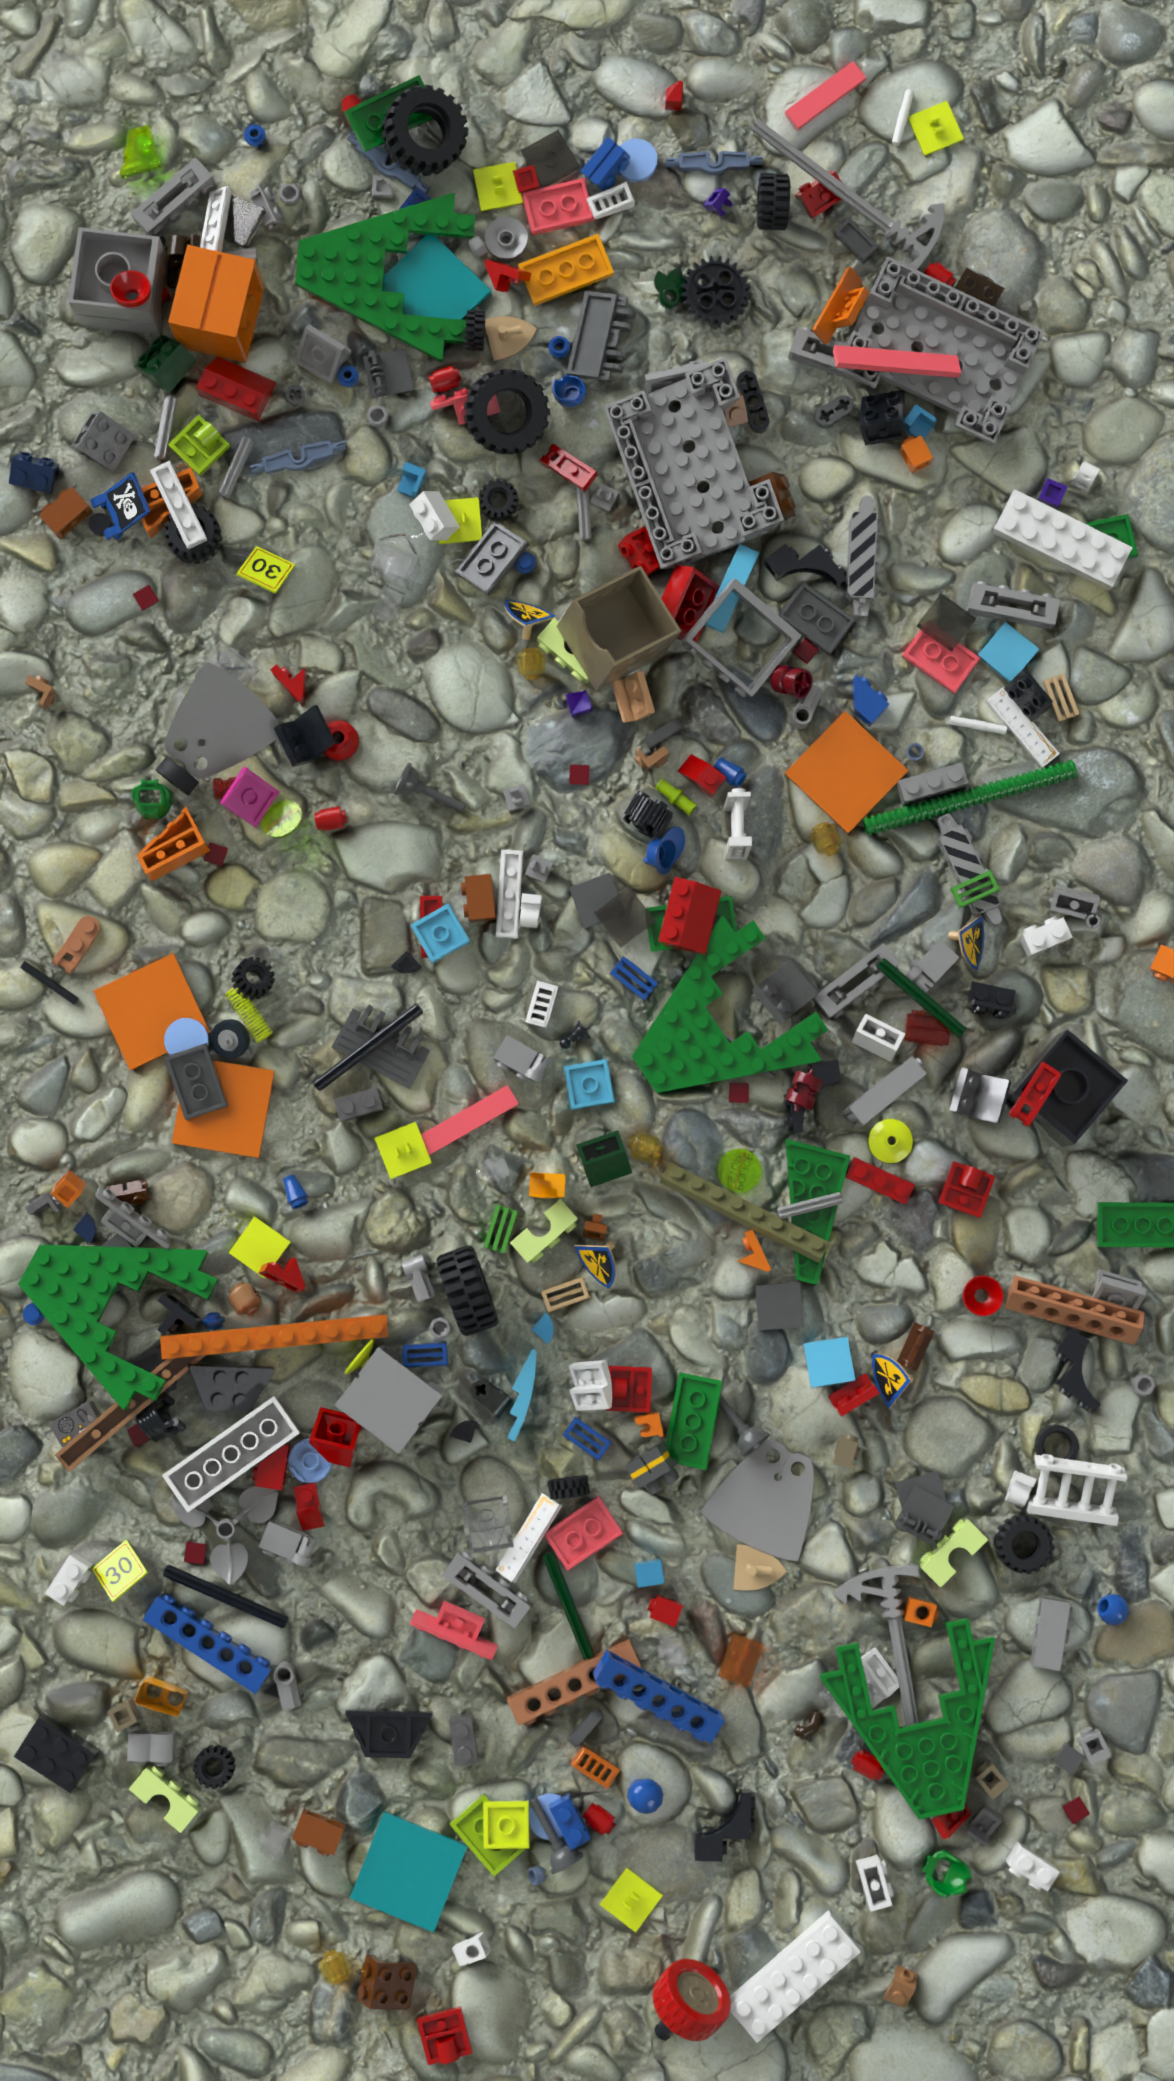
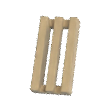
(1068, 693)
(547, 1300)

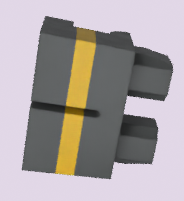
(651, 1465)

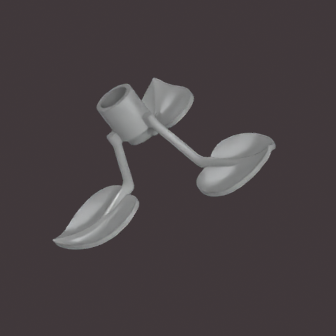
(231, 1560)

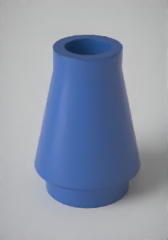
(734, 774)
(295, 1193)

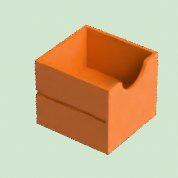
(216, 303)

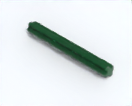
(921, 997)
(568, 1605)

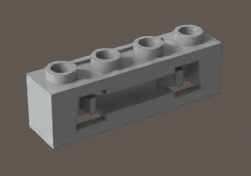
(199, 183)
(804, 347)
(1042, 616)
(827, 1004)
(501, 1586)

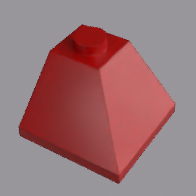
(335, 1436)

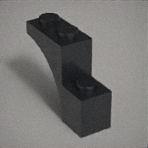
(818, 561)
(827, 1072)
(1071, 1383)
(710, 1844)

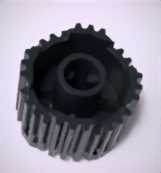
(647, 815)

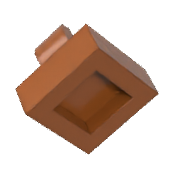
(595, 1229)

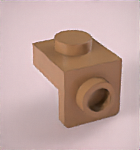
(737, 413)
(41, 685)
(657, 759)
(901, 1986)

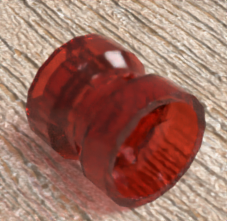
(221, 786)

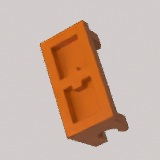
(653, 1424)

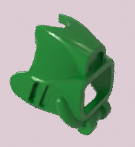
(152, 810)
(955, 1878)

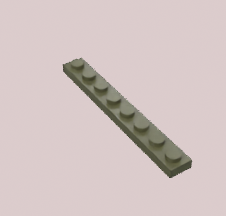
(744, 1212)

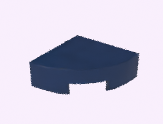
(86, 1228)

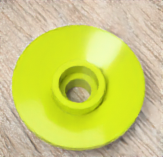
(882, 1149)
(361, 1359)

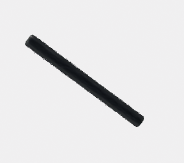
(368, 1047)
(225, 1596)

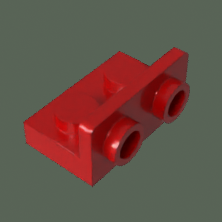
(817, 197)
(639, 551)
(853, 1395)

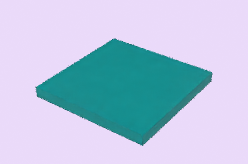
(435, 282)
(408, 1871)

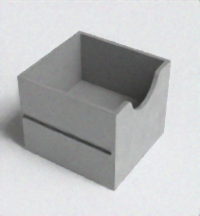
(97, 261)
(389, 1399)

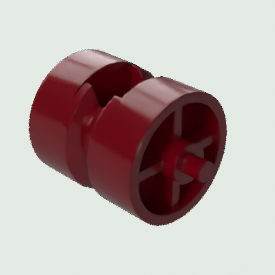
(791, 681)
(804, 1089)

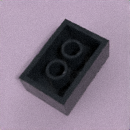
(56, 1753)

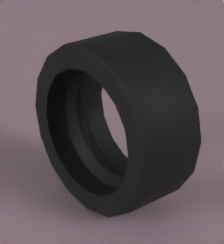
(177, 776)
(1073, 1440)

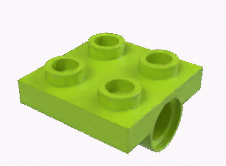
(199, 445)

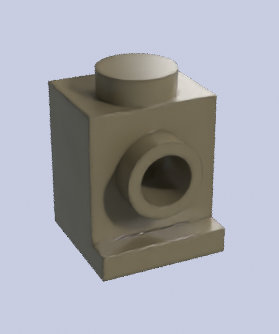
(846, 1451)
(124, 1714)
(994, 1786)

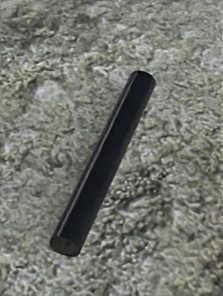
(49, 983)

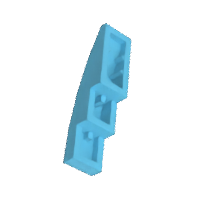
(740, 569)
(524, 1386)

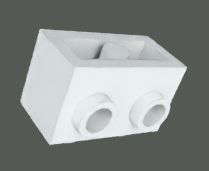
(434, 515)
(1047, 936)
(878, 1037)
(71, 1575)
(1032, 1866)
(873, 1882)

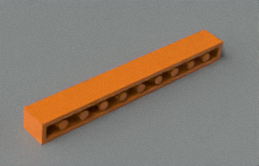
(273, 1336)

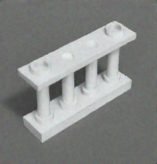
(739, 844)
(1079, 1510)

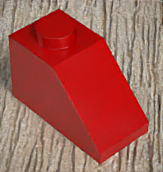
(702, 775)
(273, 1469)

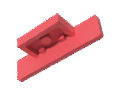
(458, 400)
(457, 1627)

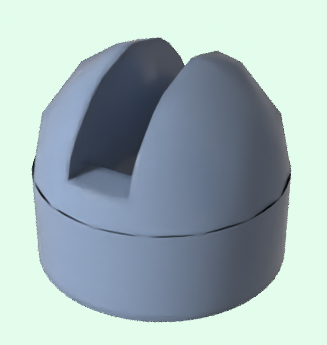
(911, 755)
(536, 1875)

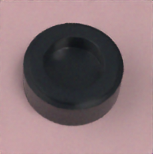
(99, 523)

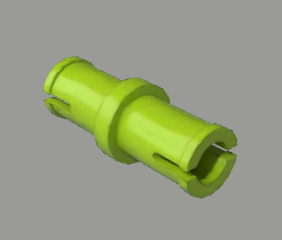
(676, 796)

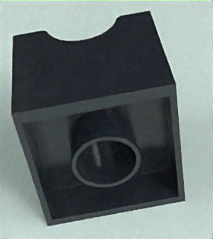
(1080, 1092)

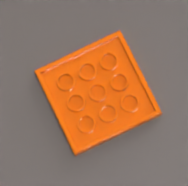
(846, 772)
(144, 1006)
(239, 1125)

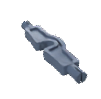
(380, 156)
(726, 161)
(285, 459)

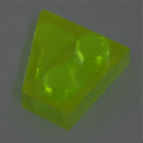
(140, 153)

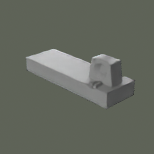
(664, 378)

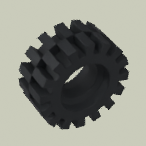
(475, 330)
(498, 487)
(260, 970)
(568, 1487)
(214, 1780)

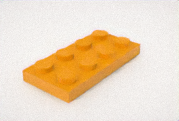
(567, 269)

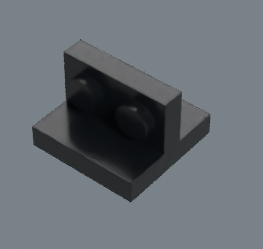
(179, 1313)

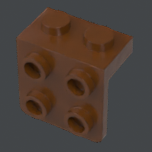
(780, 486)
(386, 1984)

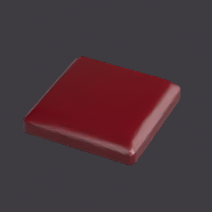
(145, 597)
(805, 650)
(579, 774)
(216, 855)
(738, 1092)
(137, 1435)
(195, 1552)
(1076, 1810)

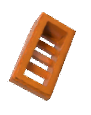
(599, 1760)

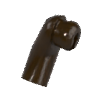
(811, 1728)

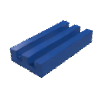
(619, 967)
(422, 1355)
(602, 1448)

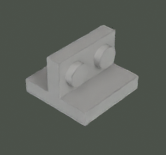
(321, 354)
(1118, 1289)

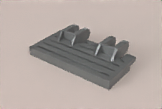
(596, 333)
(388, 1059)

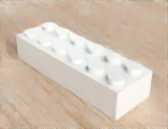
(1062, 540)
(231, 1454)
(793, 1976)

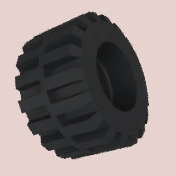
(773, 201)
(201, 551)
(1041, 1552)

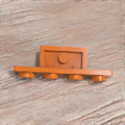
(842, 306)

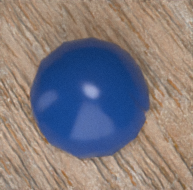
(569, 391)
(645, 1795)

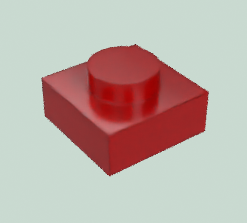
(526, 179)

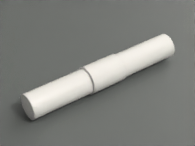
(902, 118)
(978, 725)

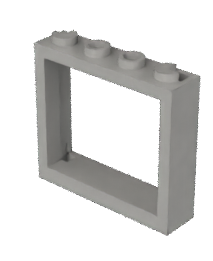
(762, 610)
(884, 1092)

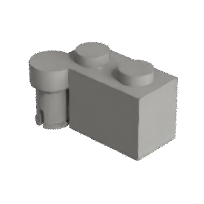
(1077, 904)
(932, 966)
(522, 1060)
(289, 1543)

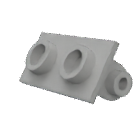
(265, 198)

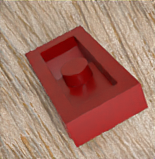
(503, 274)
(295, 686)
(288, 1278)
(308, 1506)
(950, 1822)

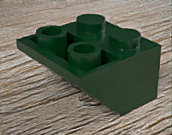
(165, 363)
(604, 1158)

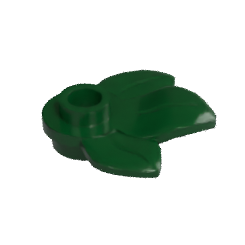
(670, 286)

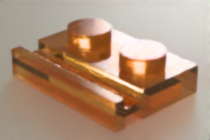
(740, 1659)

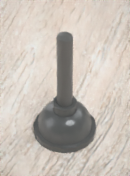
(410, 783)
(749, 1437)
(562, 1855)

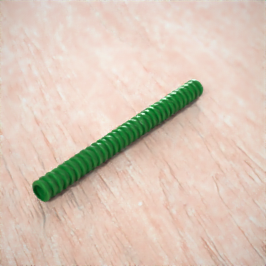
(971, 797)

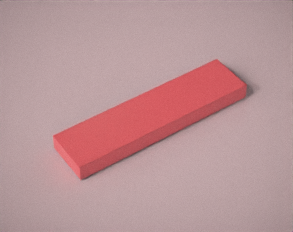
(825, 95)

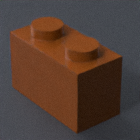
(65, 512)
(480, 898)
(318, 1832)

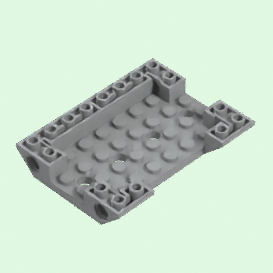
(947, 322)
(669, 478)

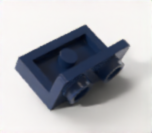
(33, 472)

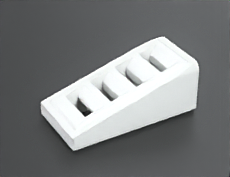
(615, 191)
(538, 1022)

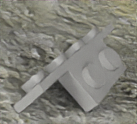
(128, 1222)

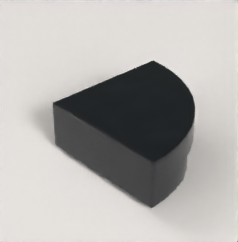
(406, 964)
(464, 1430)

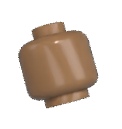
(244, 1299)

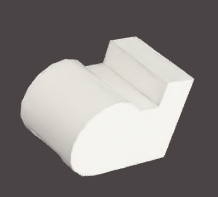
(1085, 476)
(530, 910)
(1019, 1489)
(472, 1949)

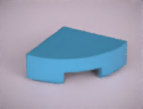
(544, 1328)

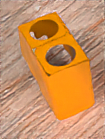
(547, 1185)
(166, 1707)

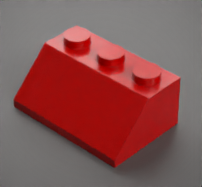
(235, 388)
(688, 597)
(689, 916)

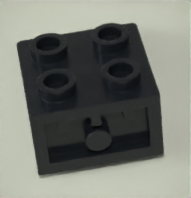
(883, 417)
(1028, 695)
(305, 737)
(991, 999)

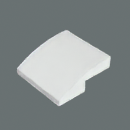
(592, 1385)
(879, 1677)

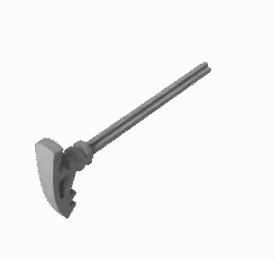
(932, 222)
(889, 1577)

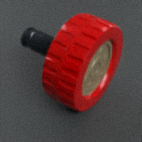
(690, 2001)

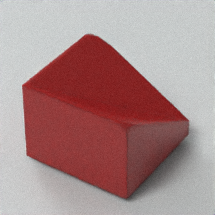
(674, 97)

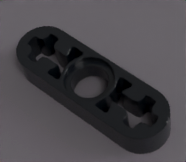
(763, 415)

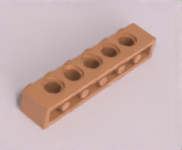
(1074, 1310)
(519, 1701)

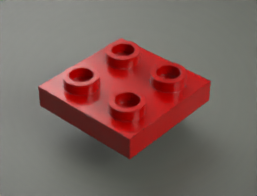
(966, 1189)
(631, 1388)
(444, 2036)

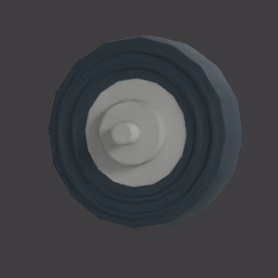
(230, 1038)

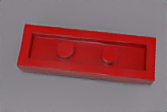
(879, 1180)

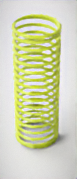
(252, 1010)

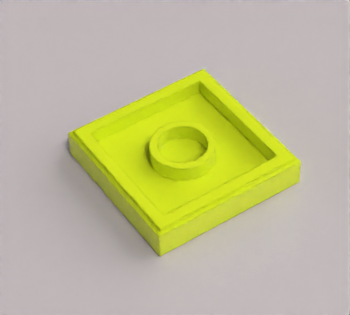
(259, 1245)
(506, 1824)

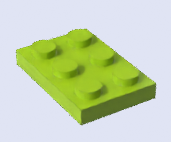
(470, 1828)

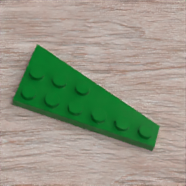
(811, 1175)

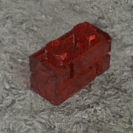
(925, 1029)

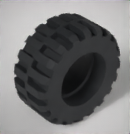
(443, 111)
(535, 405)
(467, 1290)

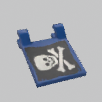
(125, 505)

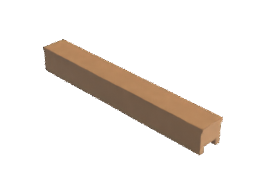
(116, 1417)

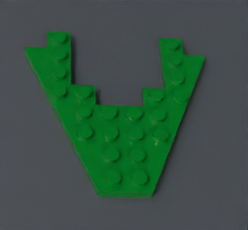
(349, 263)
(688, 1045)
(76, 1286)
(929, 1758)

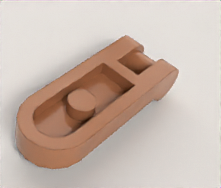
(78, 943)

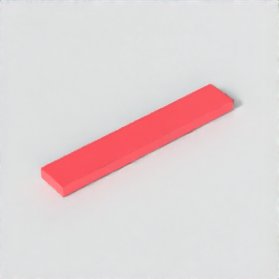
(896, 361)
(469, 1119)

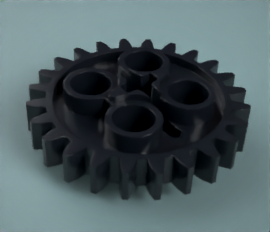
(711, 272)

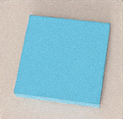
(1008, 652)
(440, 933)
(589, 1084)
(829, 1362)

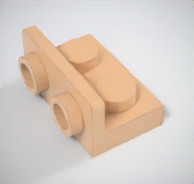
(633, 697)

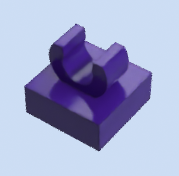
(716, 200)
(1052, 493)

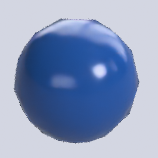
(1113, 1609)

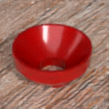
(130, 282)
(348, 746)
(994, 1295)

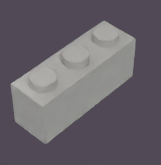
(932, 784)
(1051, 1633)

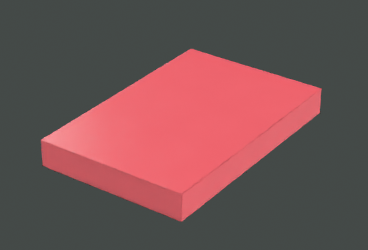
(557, 206)
(939, 663)
(583, 1533)

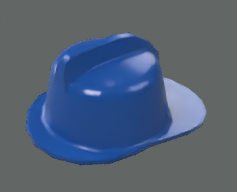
(665, 851)

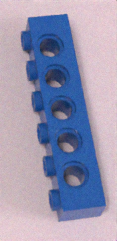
(195, 1643)
(612, 1665)

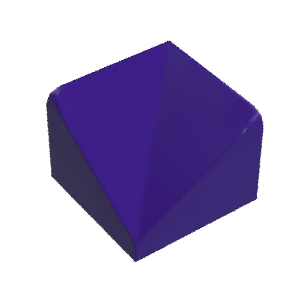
(578, 703)

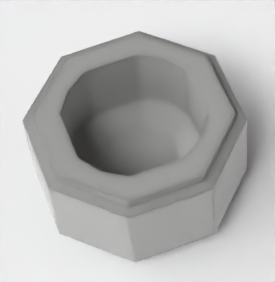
(289, 194)
(477, 247)
(377, 416)
(440, 1327)
(1143, 1384)

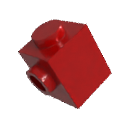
(665, 1610)

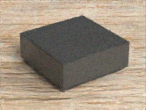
(1068, 1758)

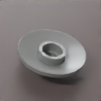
(504, 228)

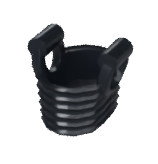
(157, 1422)

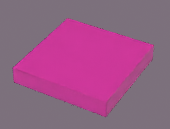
(249, 797)

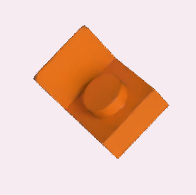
(757, 1258)

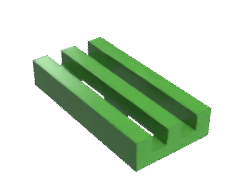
(957, 897)
(495, 1246)

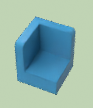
(919, 422)
(412, 480)
(649, 1573)

